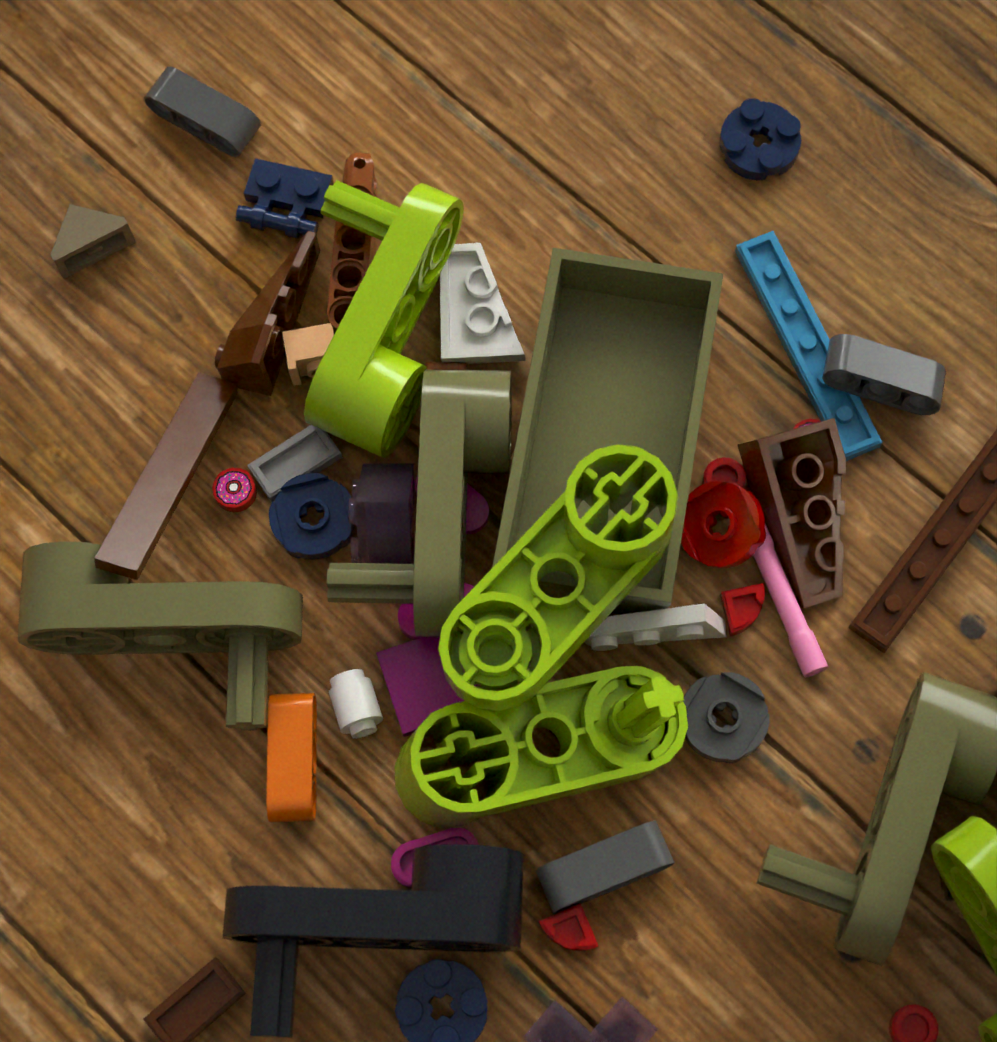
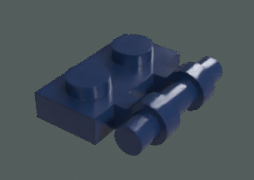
(287, 189)

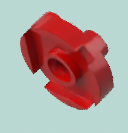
(743, 534)

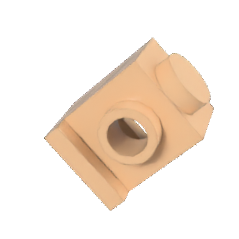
(306, 349)

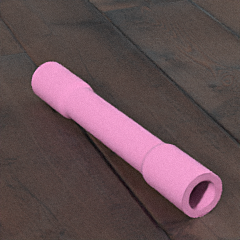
(800, 636)

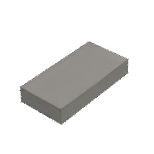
(301, 454)

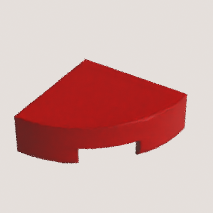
(742, 607)
(570, 929)

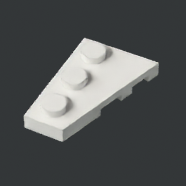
(472, 311)
(658, 625)

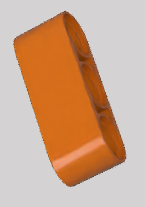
(292, 757)

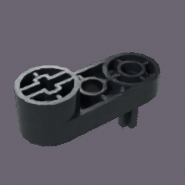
(457, 903)

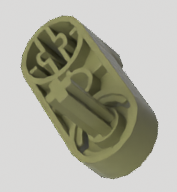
(461, 432)
(90, 611)
(939, 748)

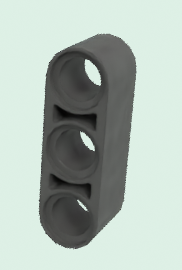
(202, 111)
(884, 374)
(604, 866)

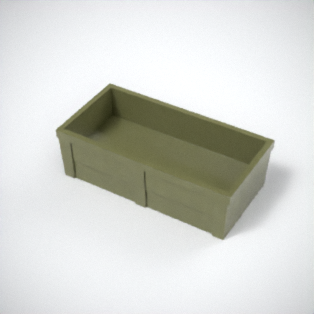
(612, 364)

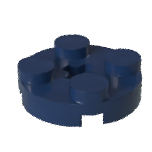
(766, 119)
(291, 505)
(441, 979)

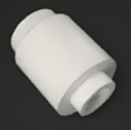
(355, 703)

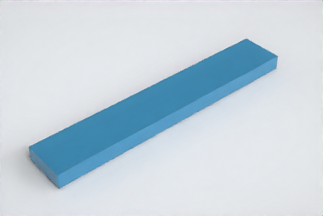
(804, 340)

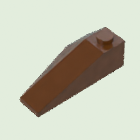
(256, 341)
(800, 492)

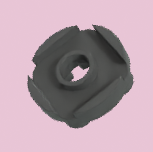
(749, 711)

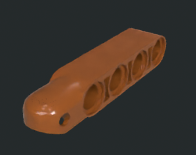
(350, 263)

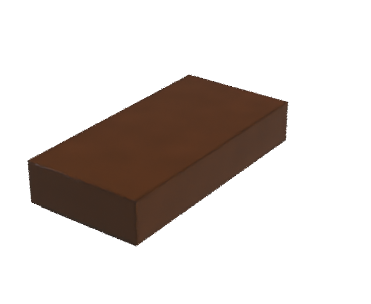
(195, 1004)

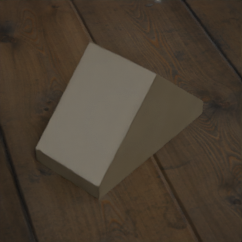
(88, 238)

